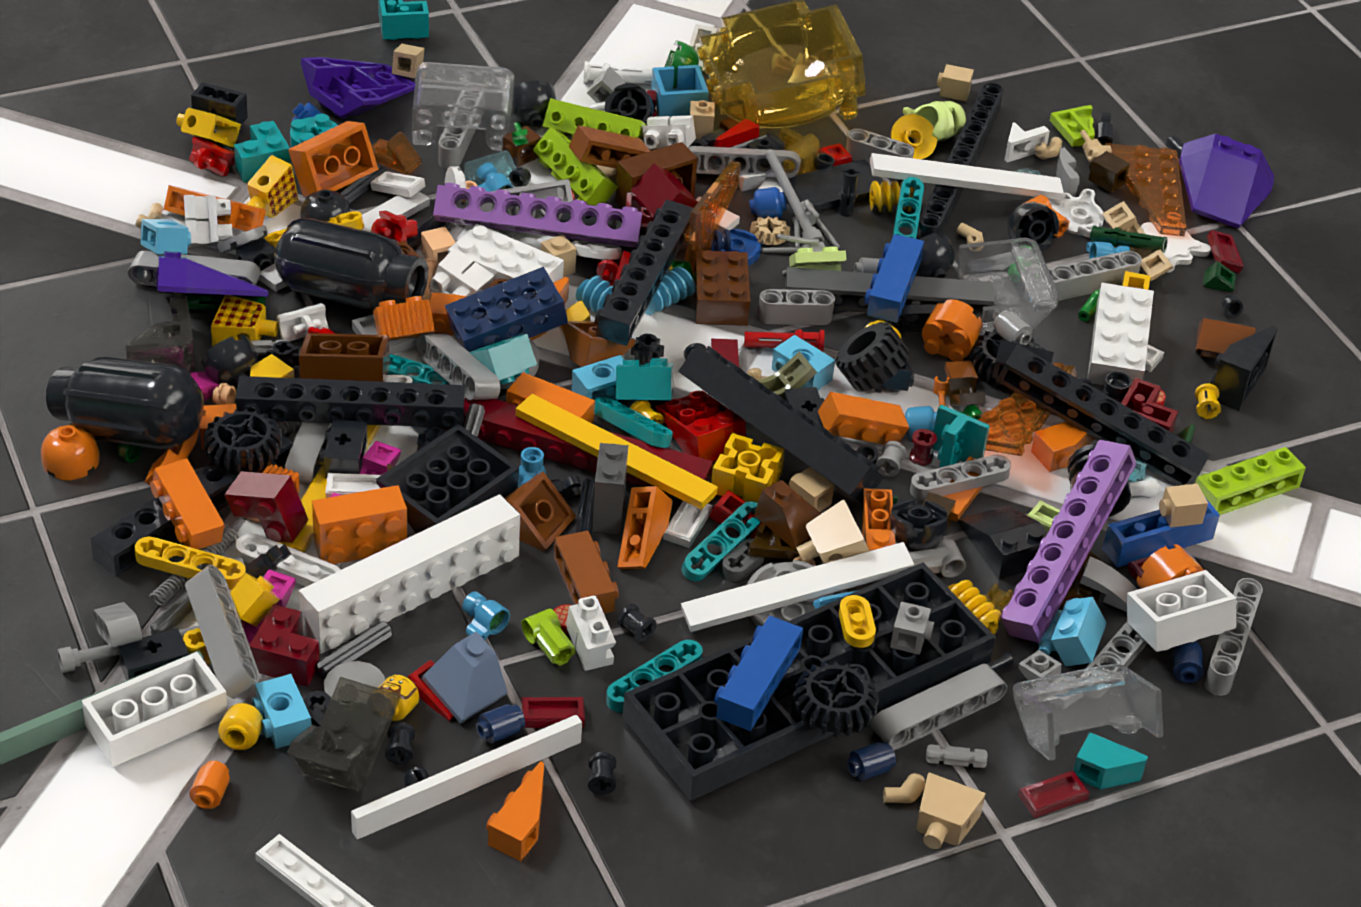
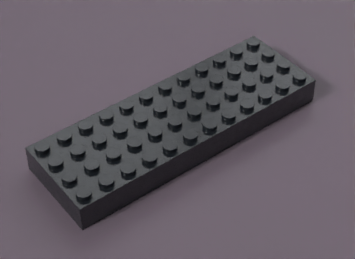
(704, 753)

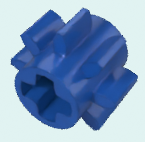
(306, 111)

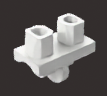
(296, 323)

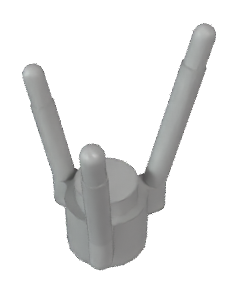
(814, 218)
(810, 243)

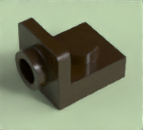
(963, 392)

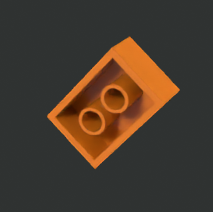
(333, 158)
(358, 524)

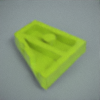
(1072, 122)

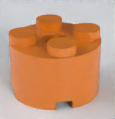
(951, 330)
(1166, 566)

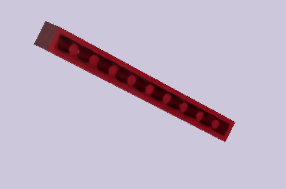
(507, 430)

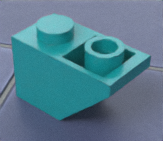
(1108, 763)

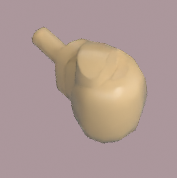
(1092, 147)

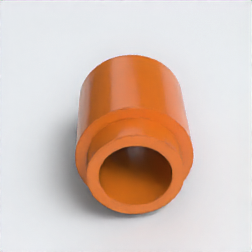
(210, 785)

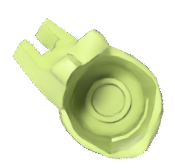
(946, 117)

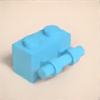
(1075, 632)

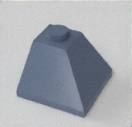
(467, 678)

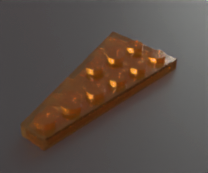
(1157, 183)
(710, 210)
(1015, 421)

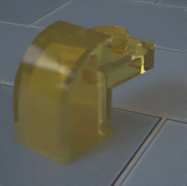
(805, 147)

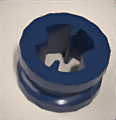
(722, 240)

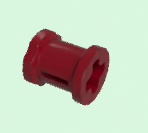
(923, 443)

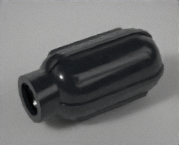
(347, 265)
(128, 401)

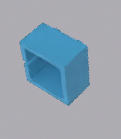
(689, 88)

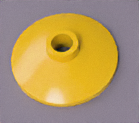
(919, 130)

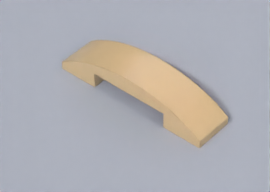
(1153, 262)

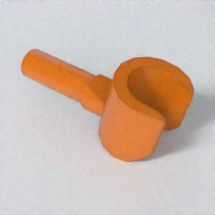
(941, 389)

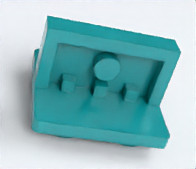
(958, 436)

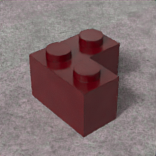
(1143, 399)
(272, 501)
(283, 649)

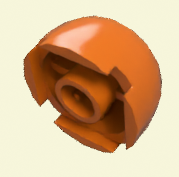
(69, 452)

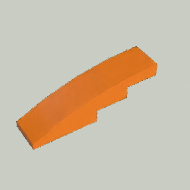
(242, 216)

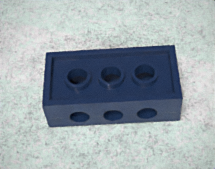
(509, 309)

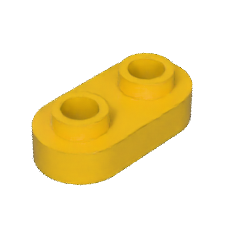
(857, 621)

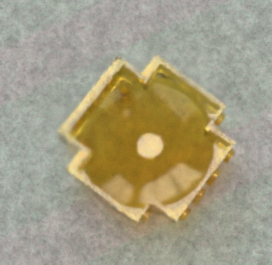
(783, 65)

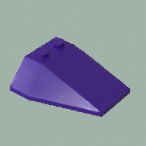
(352, 85)
(1225, 178)
(188, 276)

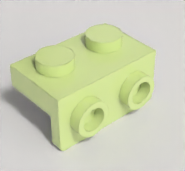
(827, 259)

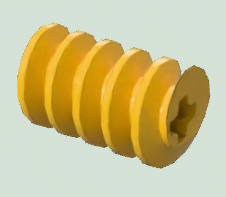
(886, 195)
(977, 604)

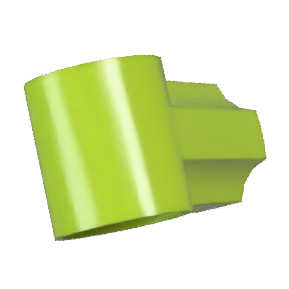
(547, 633)

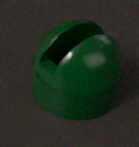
(129, 453)

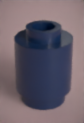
(1188, 662)
(500, 723)
(871, 761)

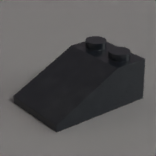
(1242, 367)
(1004, 539)

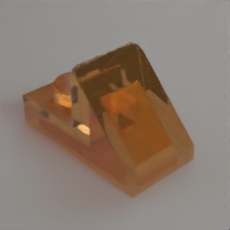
(397, 154)

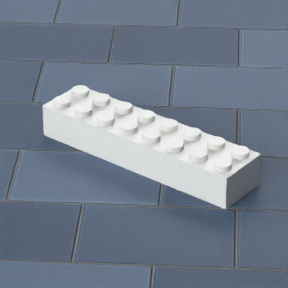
(410, 573)

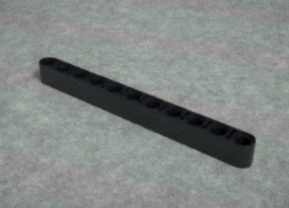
(965, 152)

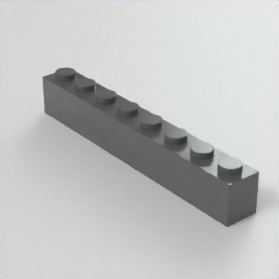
(851, 288)

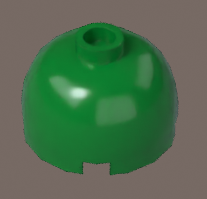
(682, 56)

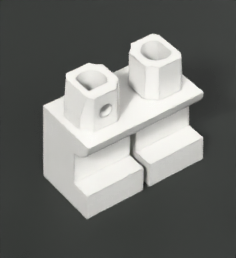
(668, 131)
(201, 219)
(459, 276)
(590, 633)

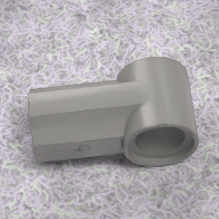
(942, 558)

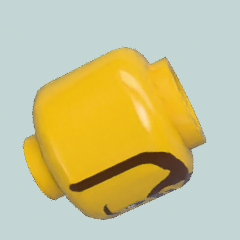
(407, 692)

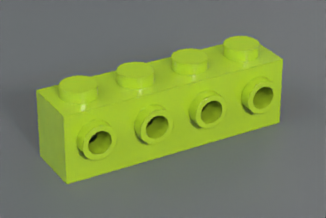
(567, 116)
(584, 178)
(1252, 480)

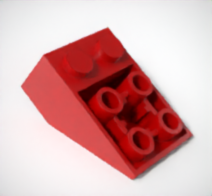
(701, 424)

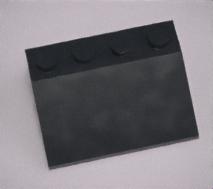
(450, 478)

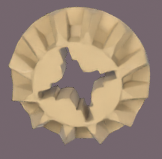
(761, 230)

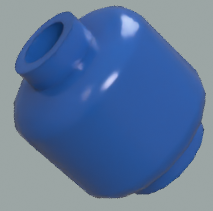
(768, 203)

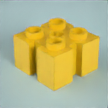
(747, 468)

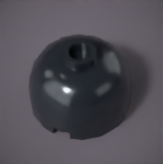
(630, 101)
(532, 102)
(324, 205)
(1033, 222)
(937, 256)
(230, 360)
(918, 525)

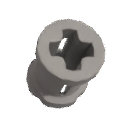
(890, 461)

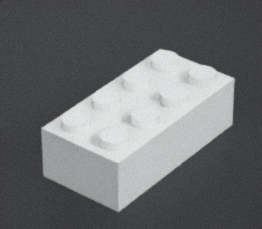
(505, 255)
(1120, 332)
(154, 709)

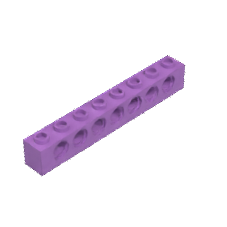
(446, 211)
(1068, 541)

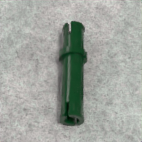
(1124, 238)
(194, 304)

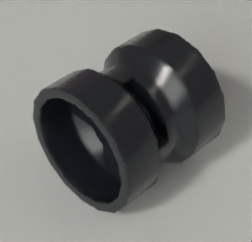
(1116, 385)

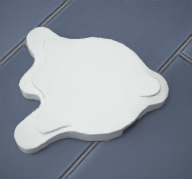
(1080, 211)
(1179, 248)

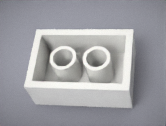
(1181, 610)

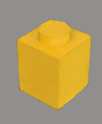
(253, 598)

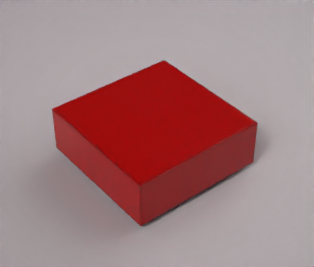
(838, 152)

